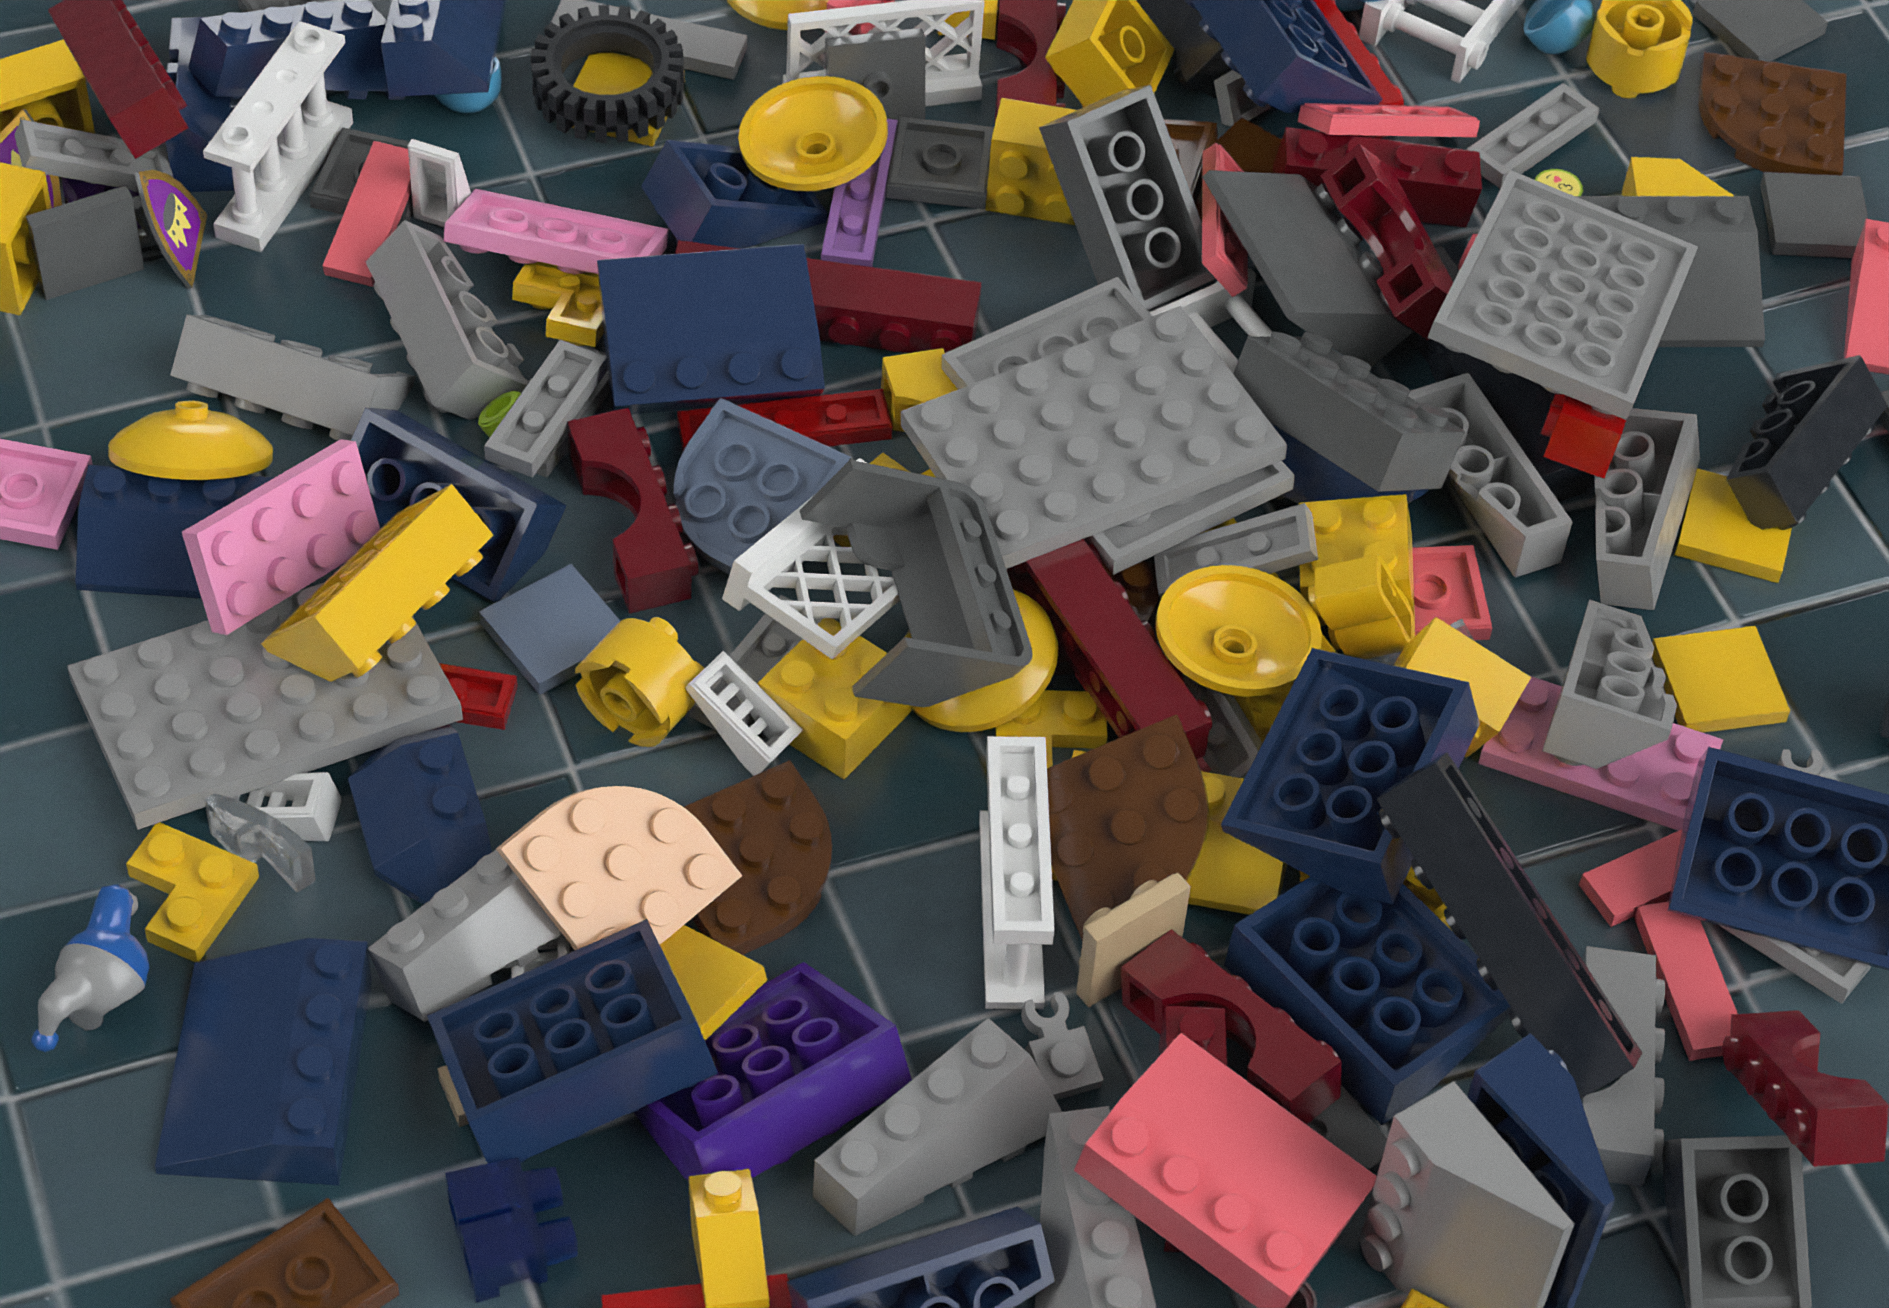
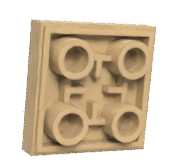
(1122, 933)

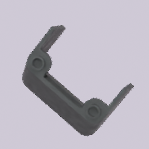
(946, 576)

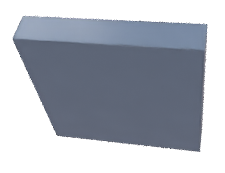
(549, 626)

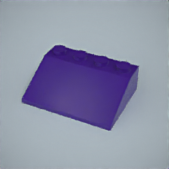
(788, 1073)

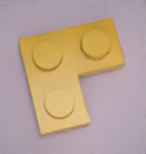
(572, 297)
(1064, 720)
(201, 884)

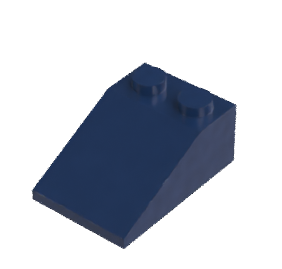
(717, 200)

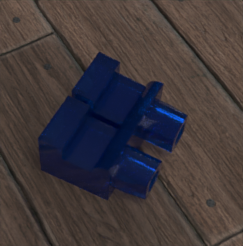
(498, 1225)

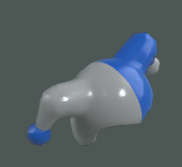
(94, 969)

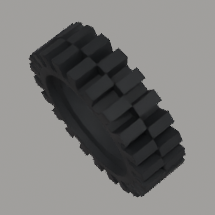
(613, 35)

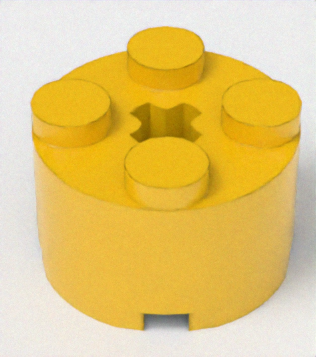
(1639, 44)
(638, 680)

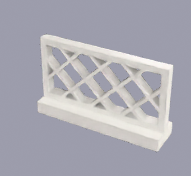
(946, 77)
(782, 551)

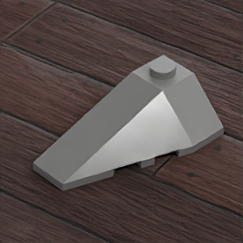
(1610, 693)

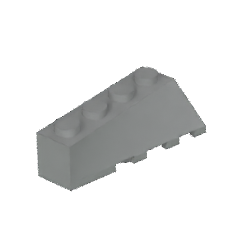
(443, 323)
(283, 376)
(1499, 480)
(1643, 504)
(461, 938)
(942, 1126)
(1086, 1233)

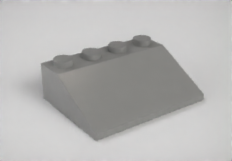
(1461, 1211)

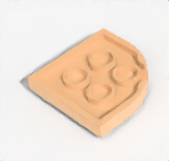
(616, 861)

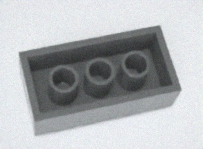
(1129, 195)
(1348, 412)

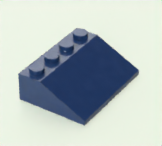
(1285, 53)
(709, 328)
(1329, 756)
(1786, 857)
(1373, 984)
(571, 1045)
(268, 1064)
(1543, 1121)

